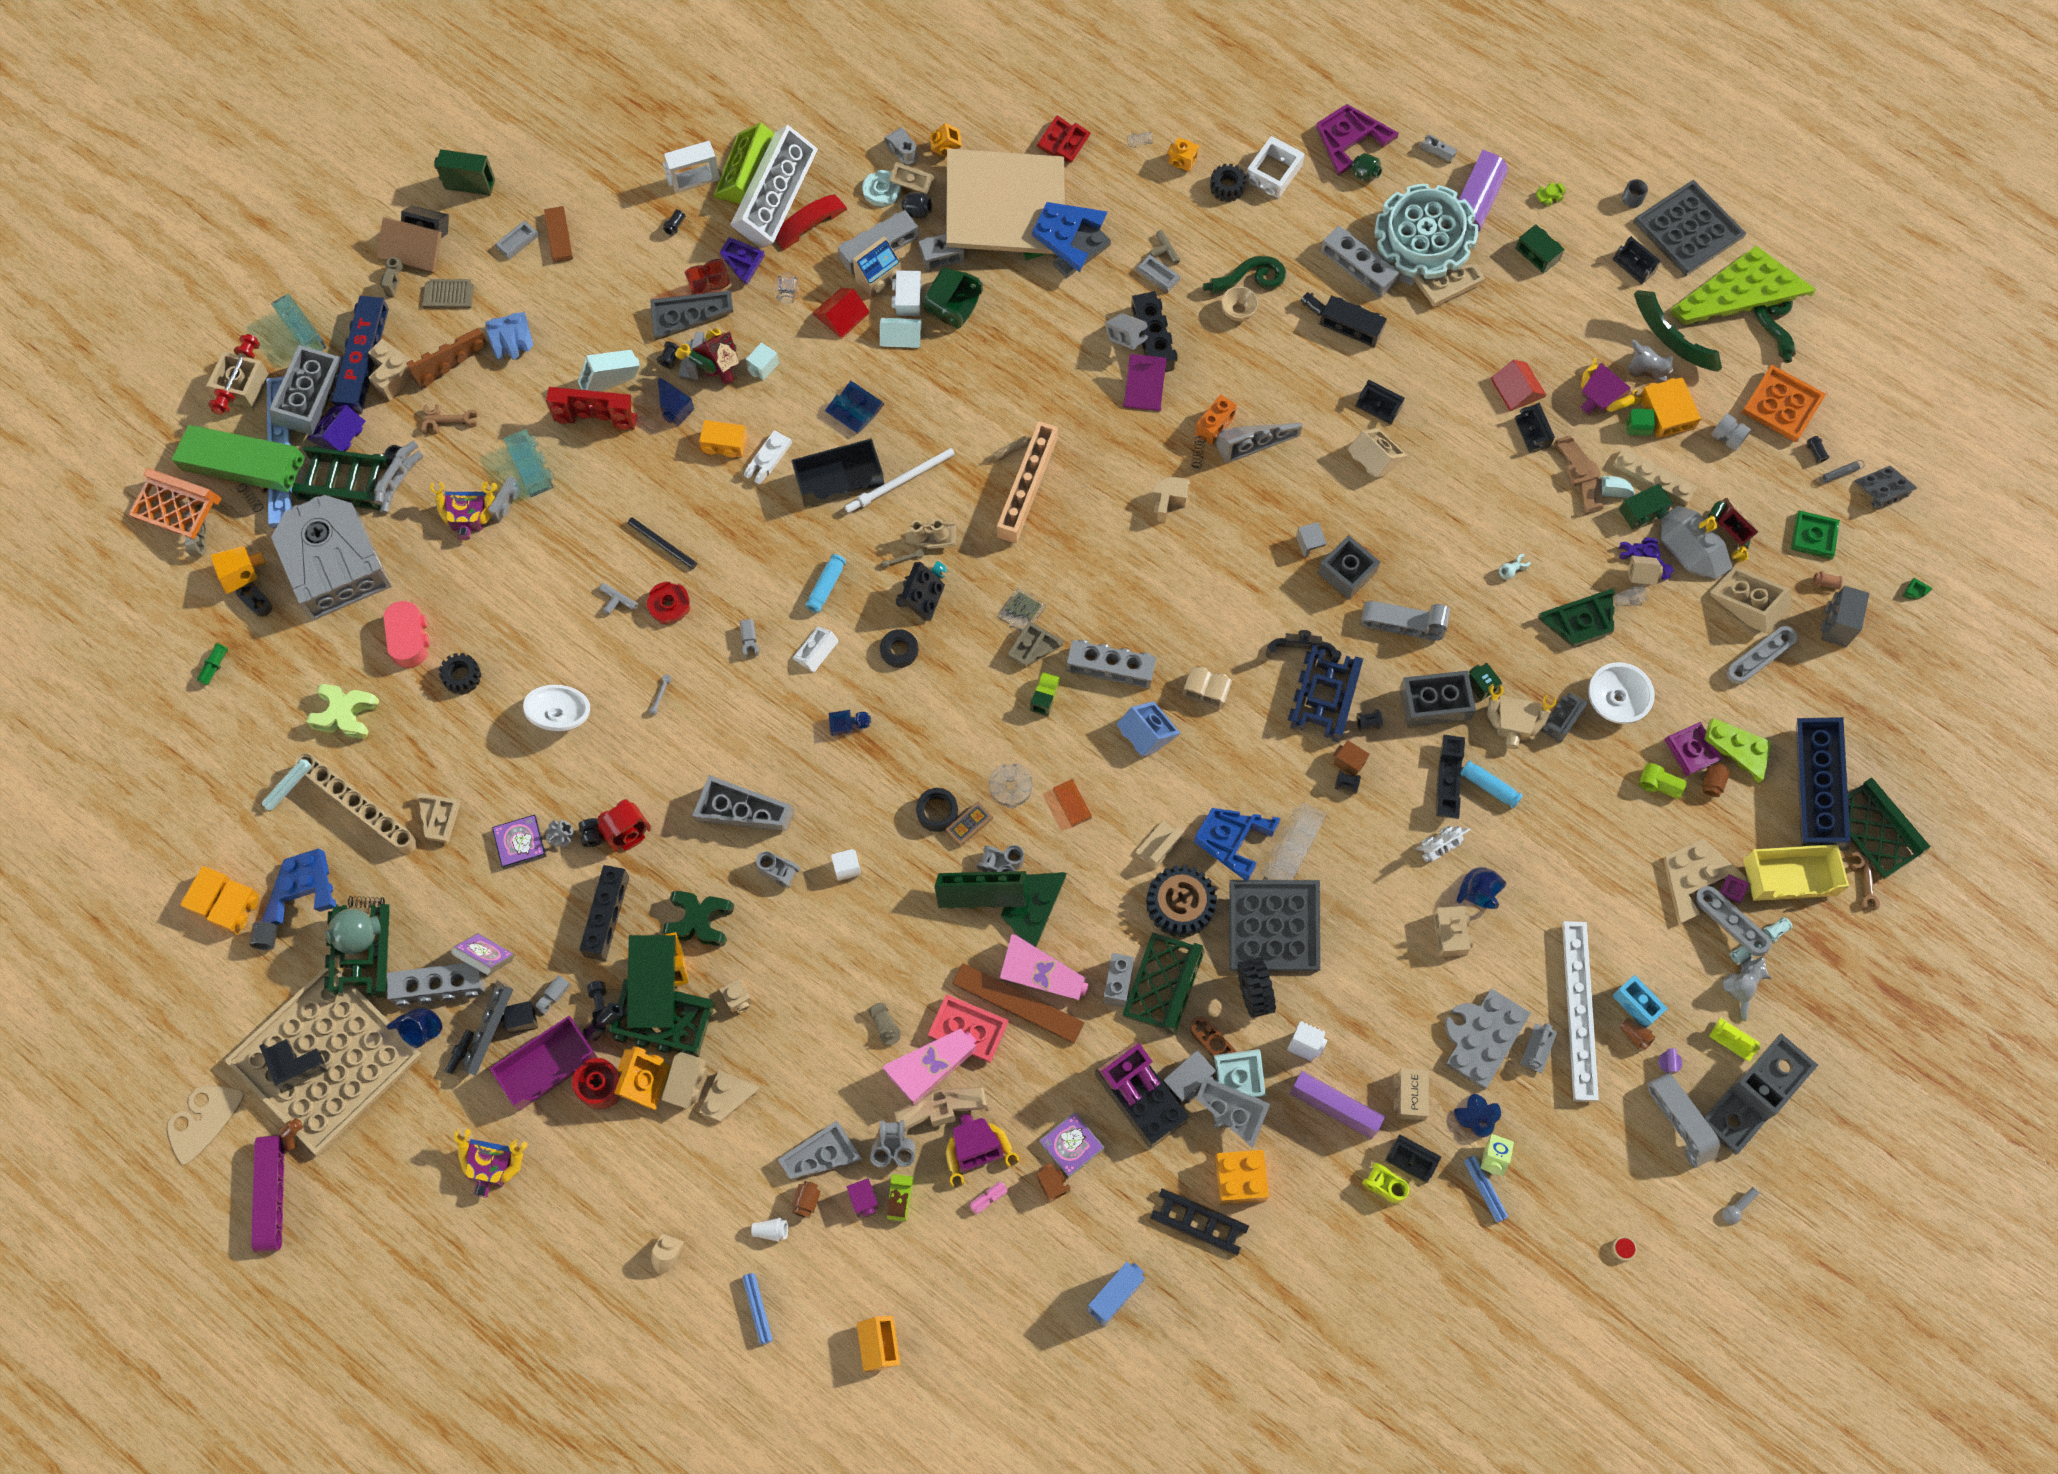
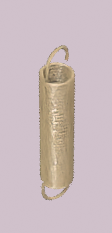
(1006, 450)

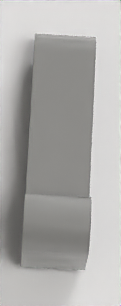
(1406, 621)
(1700, 1139)

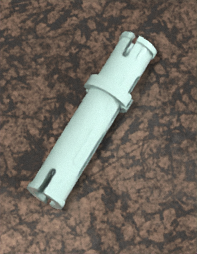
(1773, 931)

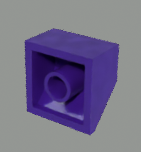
(337, 428)

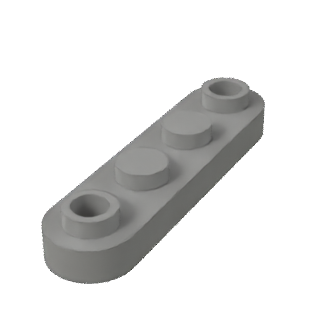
(1761, 655)
(1733, 921)

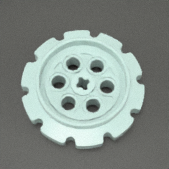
(1426, 231)

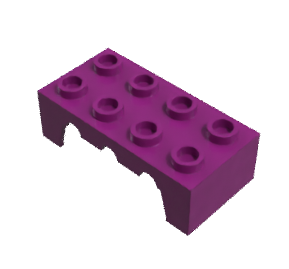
(542, 1063)

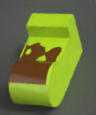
(899, 1197)

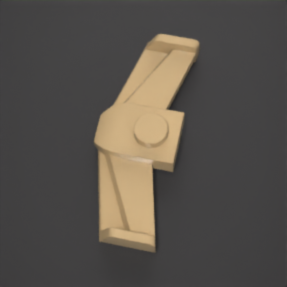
(941, 1105)

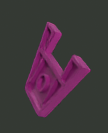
(1345, 129)

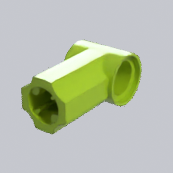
(1655, 779)

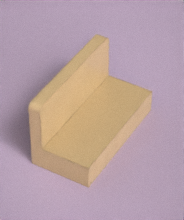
(911, 178)
(1160, 844)

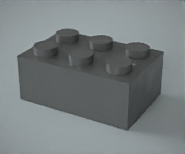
(1437, 698)

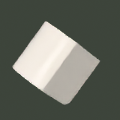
(846, 864)

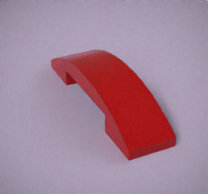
(807, 217)

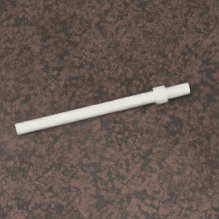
(866, 498)

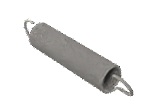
(1842, 471)

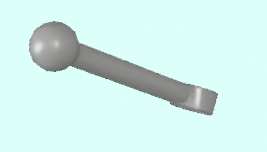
(666, 680)

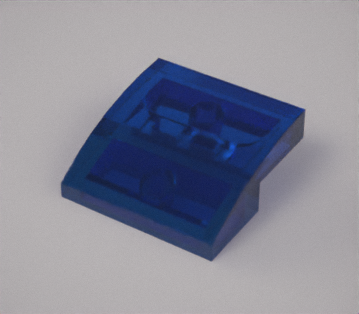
(854, 407)

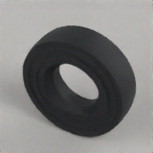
(899, 661)

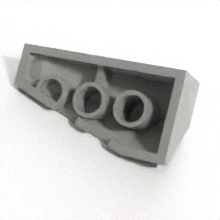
(1247, 440)

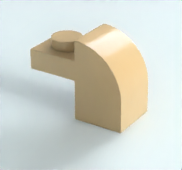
(1169, 492)

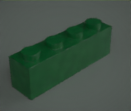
(982, 889)

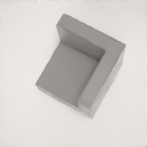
(1310, 538)

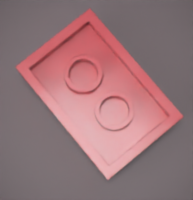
(981, 1024)

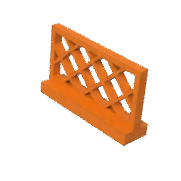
(164, 485)

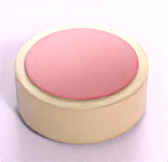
(1624, 1248)

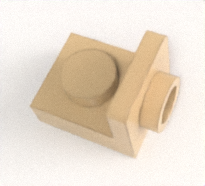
(736, 996)

